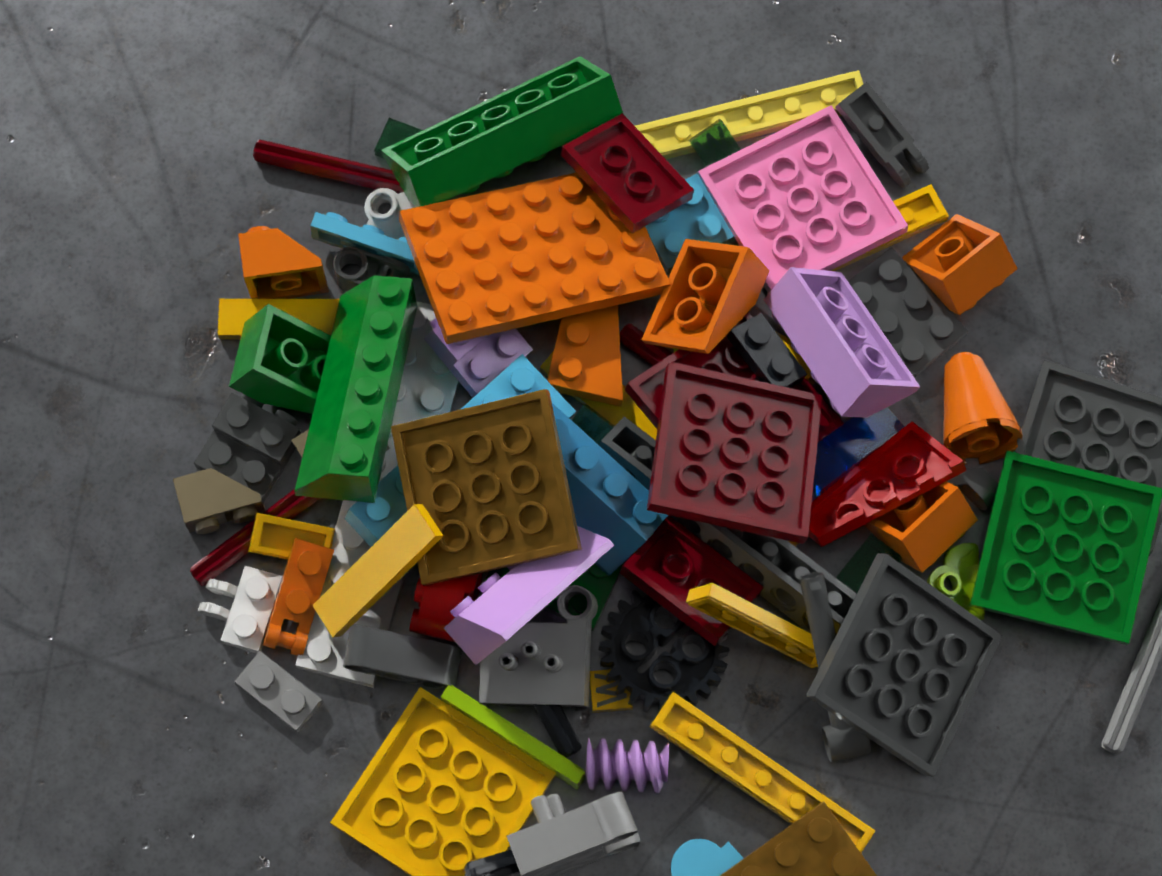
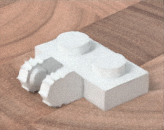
(250, 608)

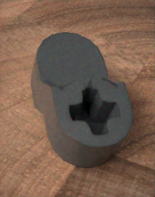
(976, 486)

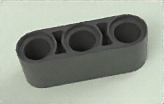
(402, 657)

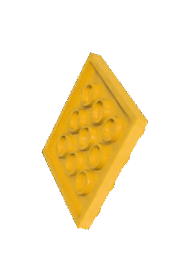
(441, 792)

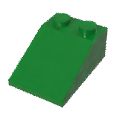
(280, 360)

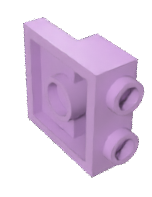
(478, 359)

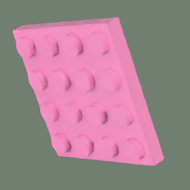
(803, 198)

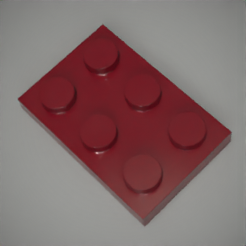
(627, 173)
(678, 561)

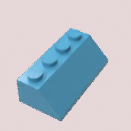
(605, 495)

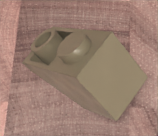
(214, 499)

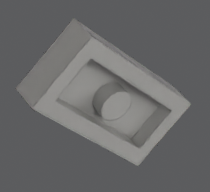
(278, 691)

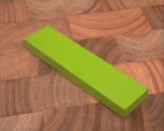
(563, 767)

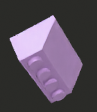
(839, 342)
(519, 596)

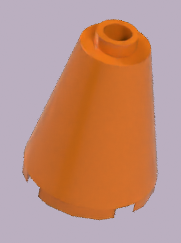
(975, 412)

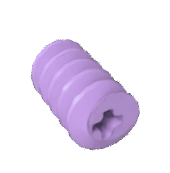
(627, 765)

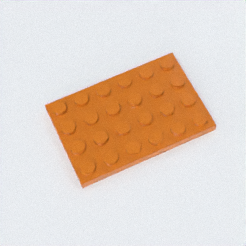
(527, 257)

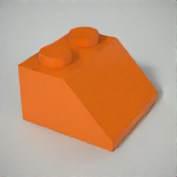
(961, 262)
(279, 265)
(925, 525)

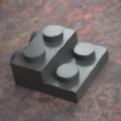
(249, 444)

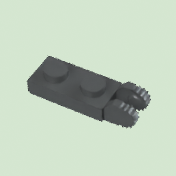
(881, 133)

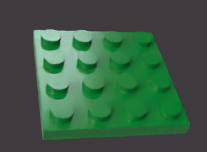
(1066, 547)

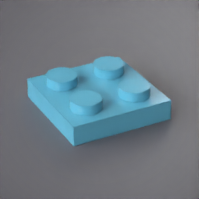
(694, 220)

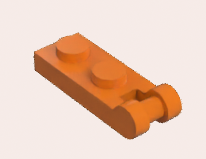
(297, 593)

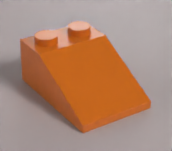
(706, 296)

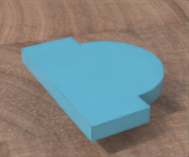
(703, 858)

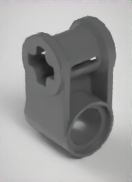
(370, 265)

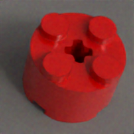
(437, 601)

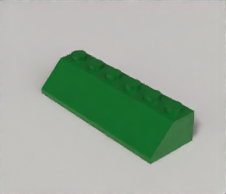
(503, 132)
(358, 391)

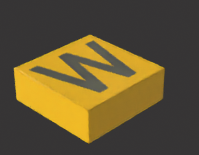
(604, 696)

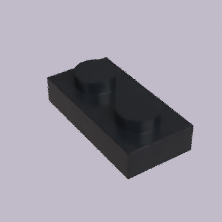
(766, 353)

